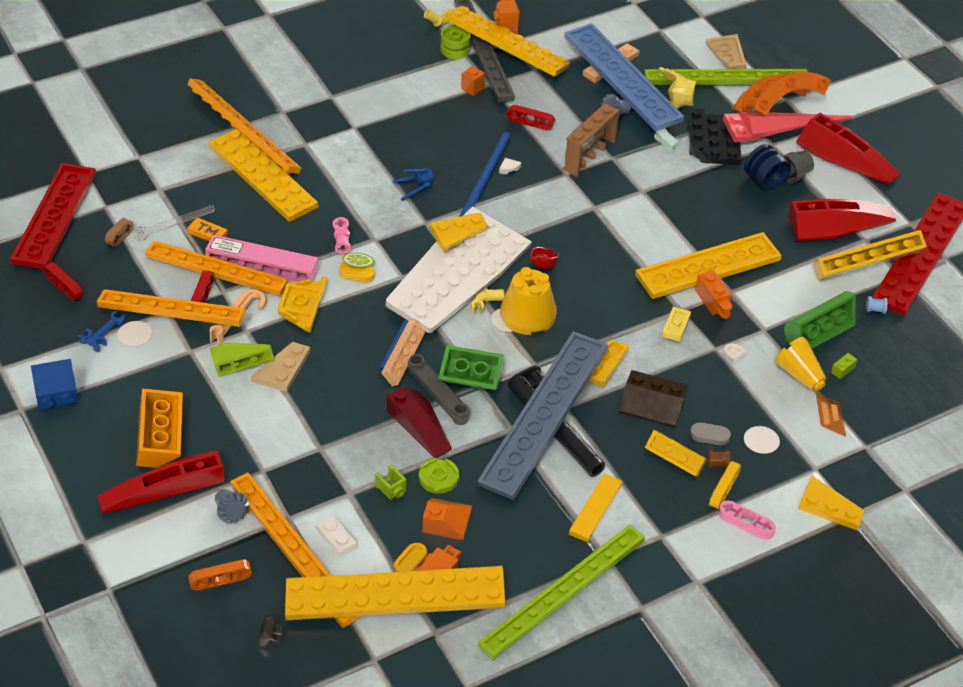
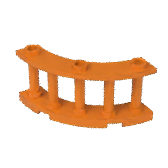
(768, 90)

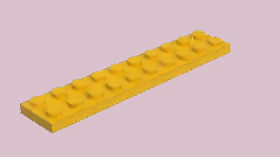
(394, 593)

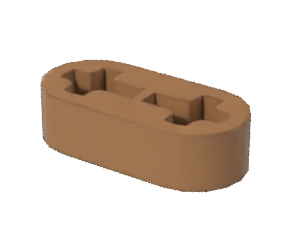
(119, 232)

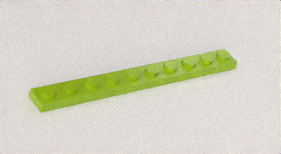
(718, 76)
(560, 592)

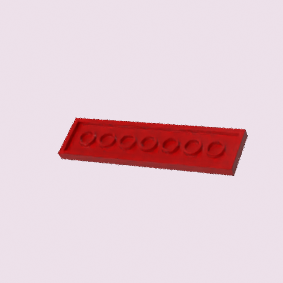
(53, 216)

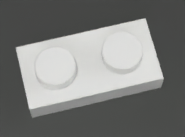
(336, 536)

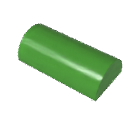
(823, 320)

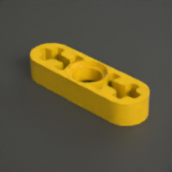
(725, 484)

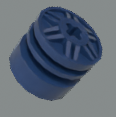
(767, 167)

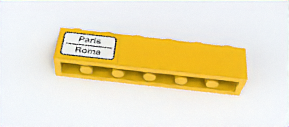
(869, 255)

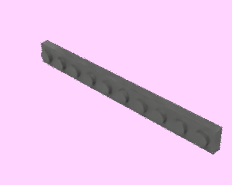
(489, 62)

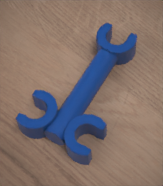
(97, 338)

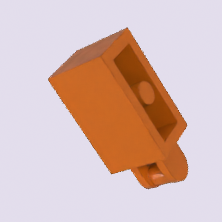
(714, 294)
(441, 559)

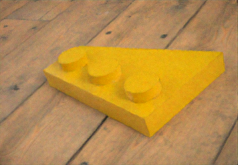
(455, 230)
(609, 363)

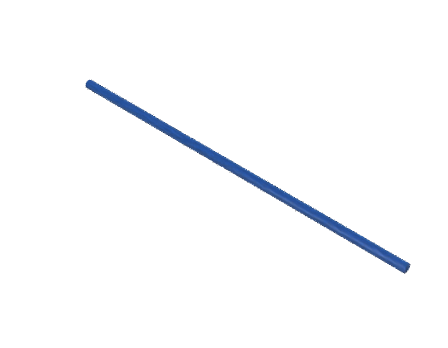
(469, 204)

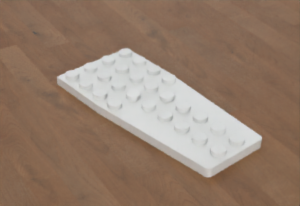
(450, 280)

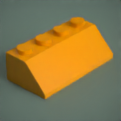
(159, 427)

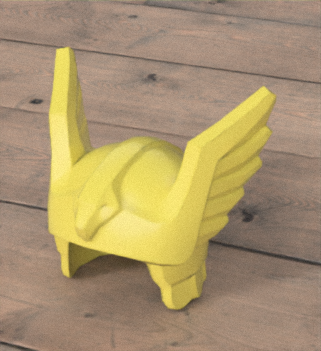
(681, 90)

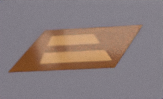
(830, 414)

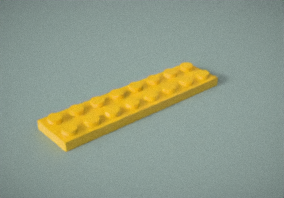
(507, 41)
(263, 175)
(724, 259)

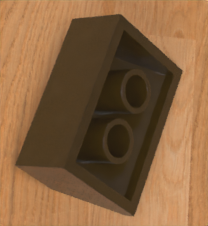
(653, 398)

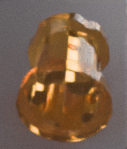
(718, 458)

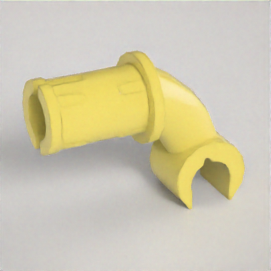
(437, 20)
(485, 296)

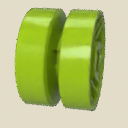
(455, 42)

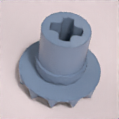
(622, 105)
(231, 505)

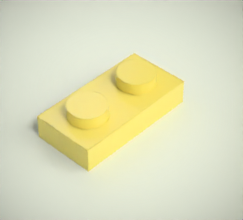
(676, 324)

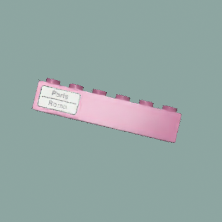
(264, 258)

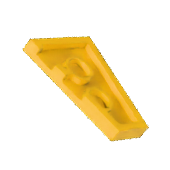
(830, 505)

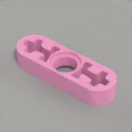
(731, 518)

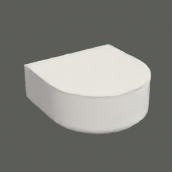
(733, 353)

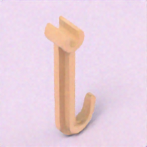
(218, 331)

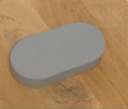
(710, 434)

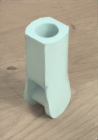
(667, 140)

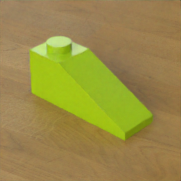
(239, 356)

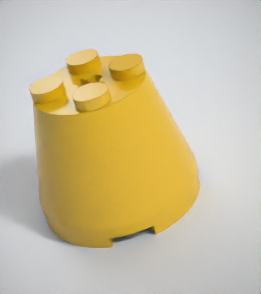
(529, 303)

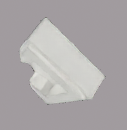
(509, 165)

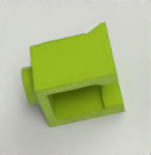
(393, 485)

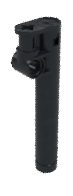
(523, 386)

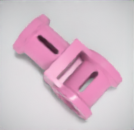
(342, 235)

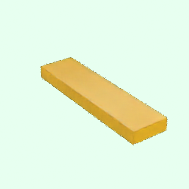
(595, 508)

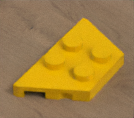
(302, 301)

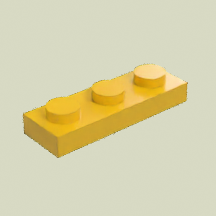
(675, 453)

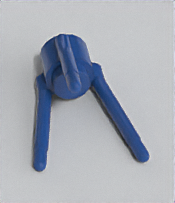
(423, 177)

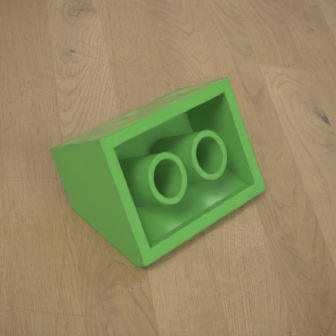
(472, 367)

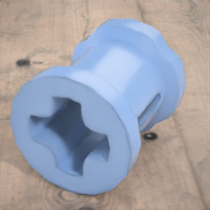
(876, 305)

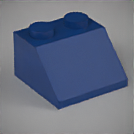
(54, 383)

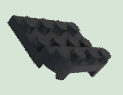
(711, 139)

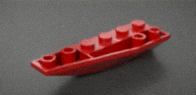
(843, 147)
(836, 217)
(165, 481)

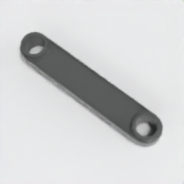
(438, 389)

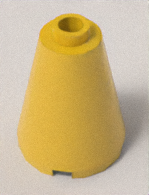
(802, 364)

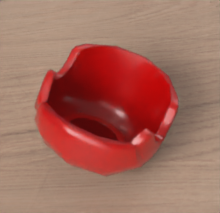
(543, 258)

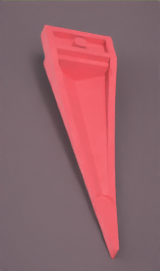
(754, 125)

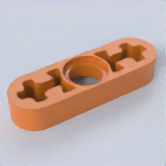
(208, 577)

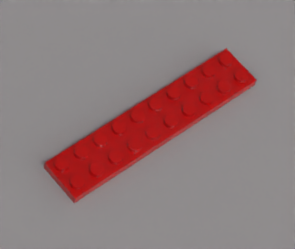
(911, 272)

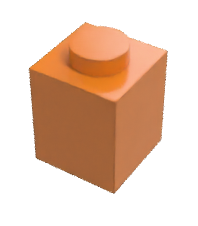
(472, 80)

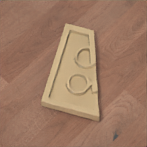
(728, 51)
(284, 369)

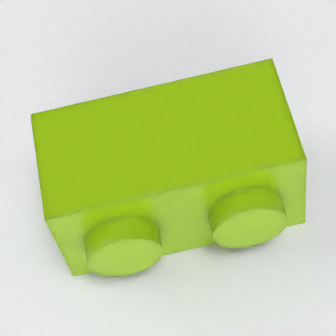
(844, 366)

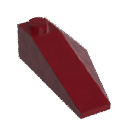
(418, 419)

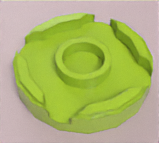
(438, 475)

